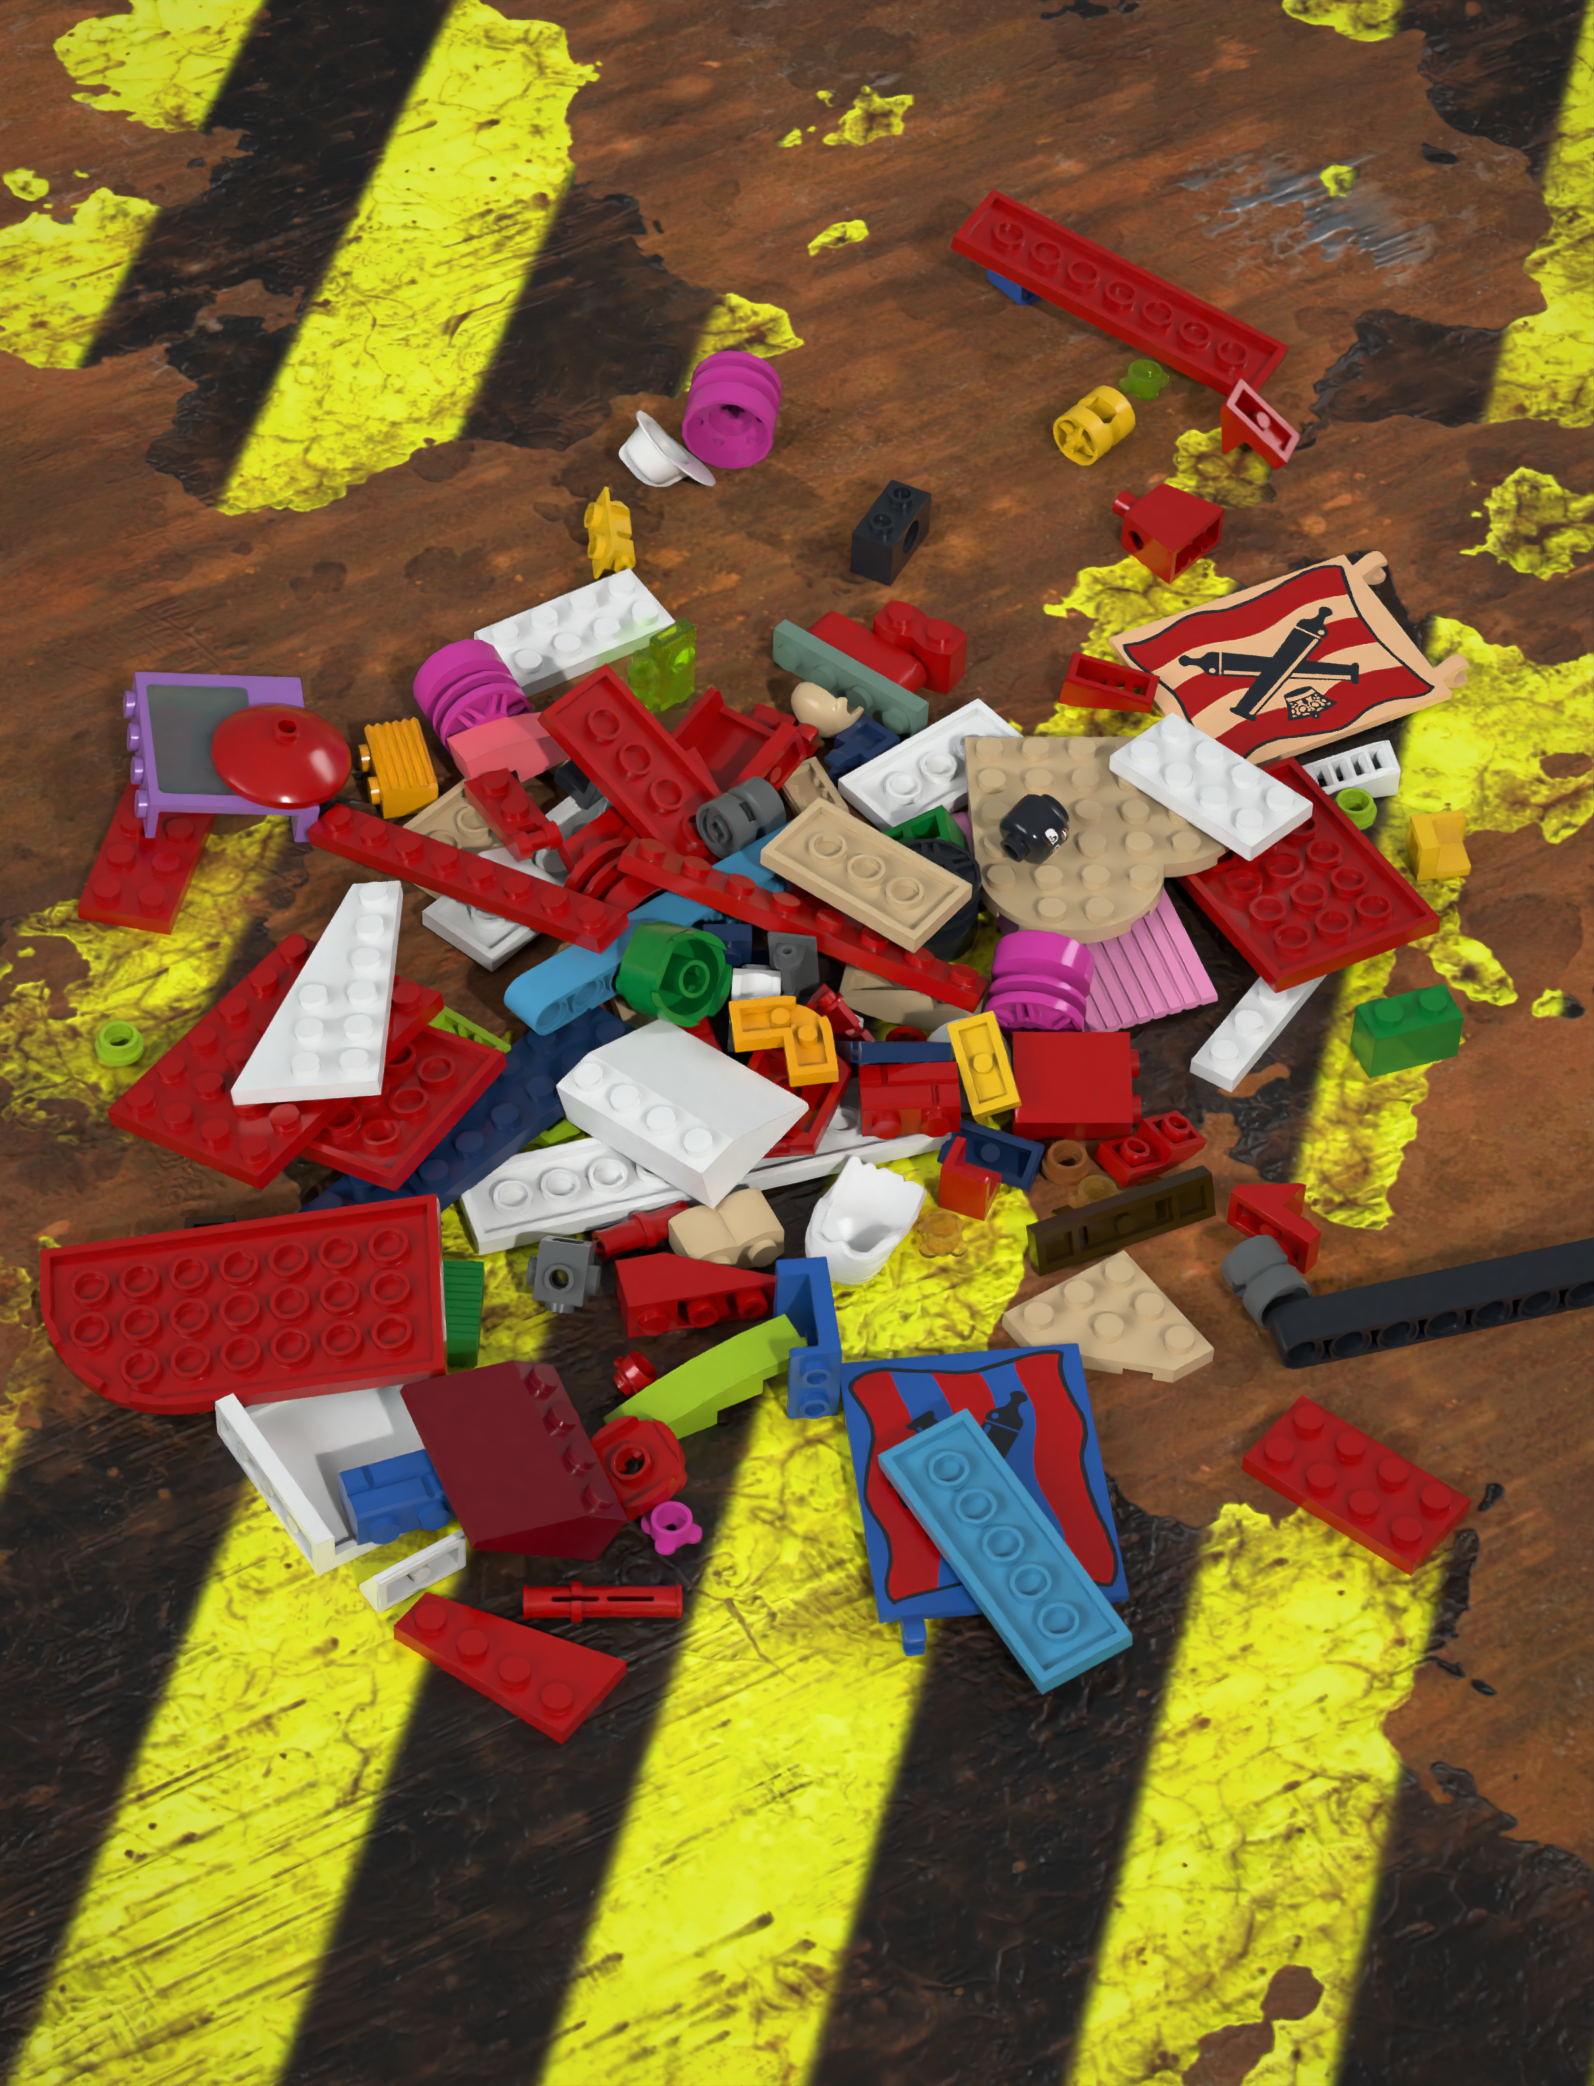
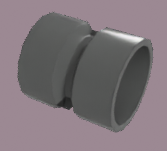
(740, 816)
(1262, 1277)

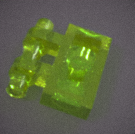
(667, 670)

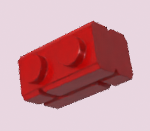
(909, 1099)

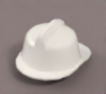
(658, 458)

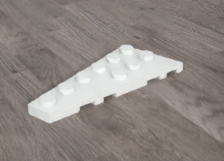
(337, 1013)

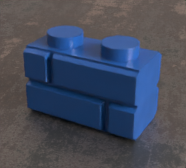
(394, 1498)

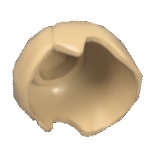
(822, 710)

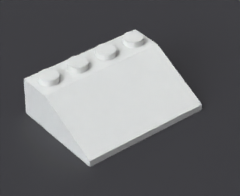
(679, 1108)

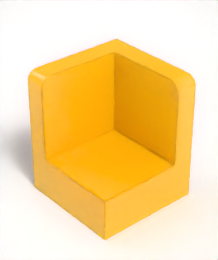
(1437, 845)

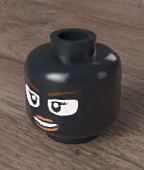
(1034, 828)

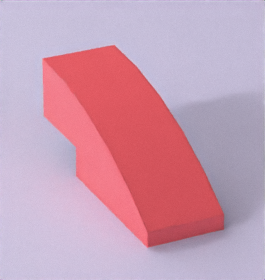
(506, 743)

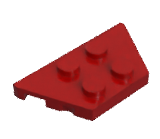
(822, 1100)

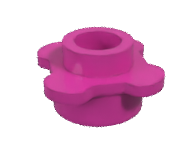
(671, 1515)

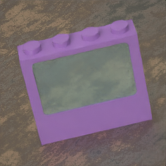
(173, 738)

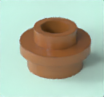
(1066, 1163)

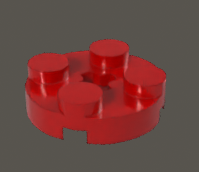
(663, 1465)

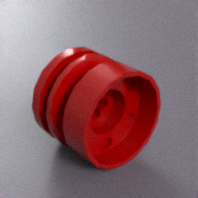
(598, 878)

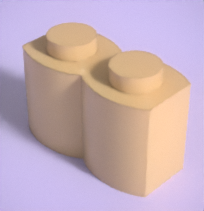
(735, 1233)

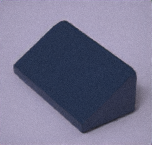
(1000, 1152)

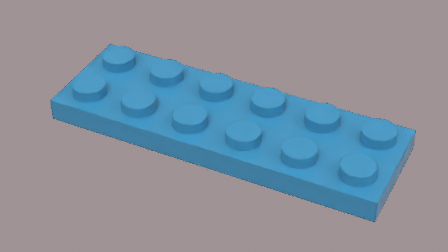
(1005, 1551)

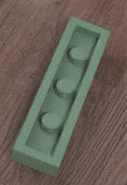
(846, 677)

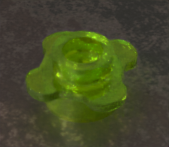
(1144, 379)

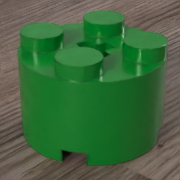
(674, 973)

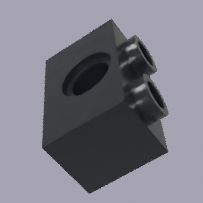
(890, 532)

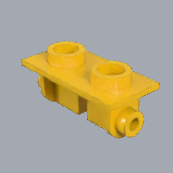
(609, 535)

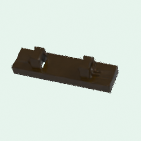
(1121, 1219)

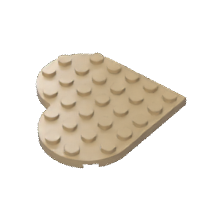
(1115, 847)

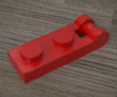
(512, 814)

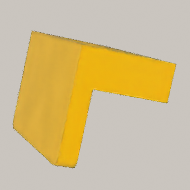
(984, 1066)

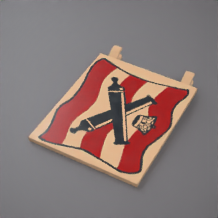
(1290, 662)

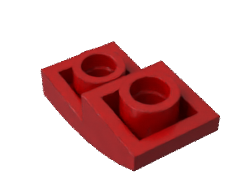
(1154, 1149)

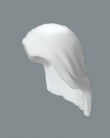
(862, 1221)

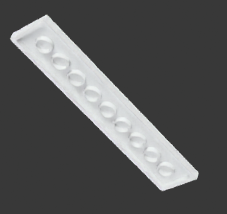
(594, 1186)

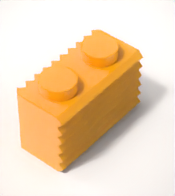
(399, 768)

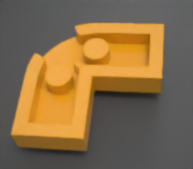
(783, 1023)

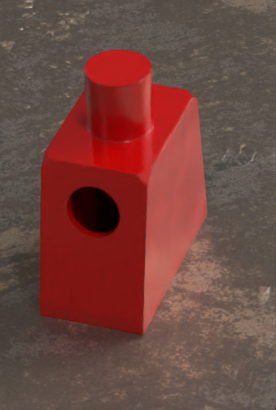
(1168, 529)

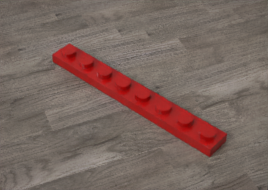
(469, 878)
(783, 913)

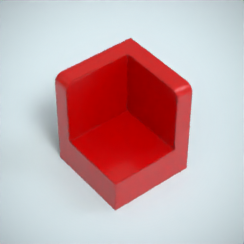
(965, 1186)

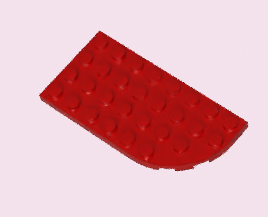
(253, 1308)

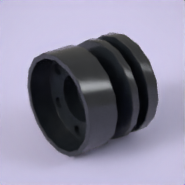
(961, 929)

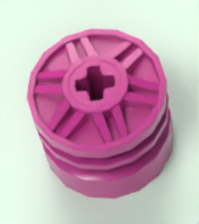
(732, 409)
(467, 688)
(1039, 983)

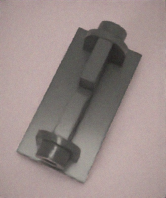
(798, 963)

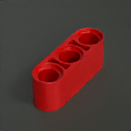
(870, 650)

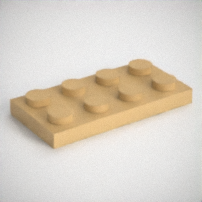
(866, 874)

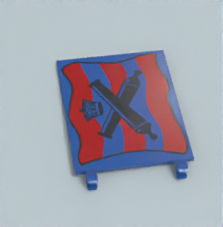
(1037, 1418)

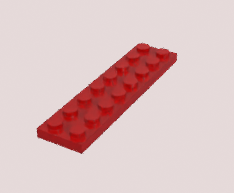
(1117, 295)

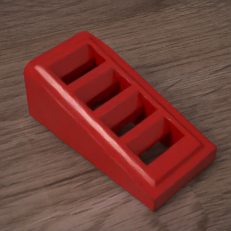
(1093, 681)

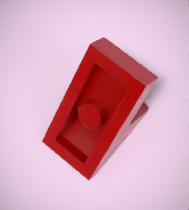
(1252, 420)
(1276, 1212)

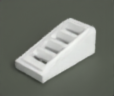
(1375, 762)

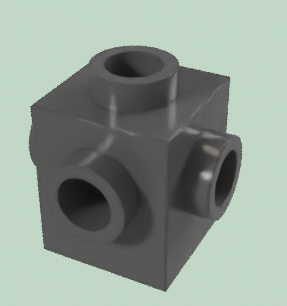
(573, 1257)

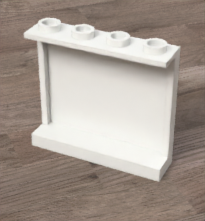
(299, 1449)

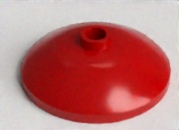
(281, 756)

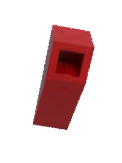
(681, 1292)

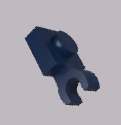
(858, 746)

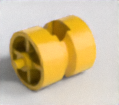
(1094, 425)

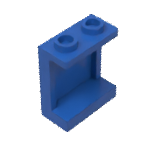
(814, 1371)

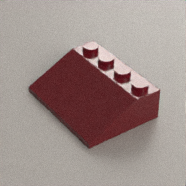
(516, 1461)

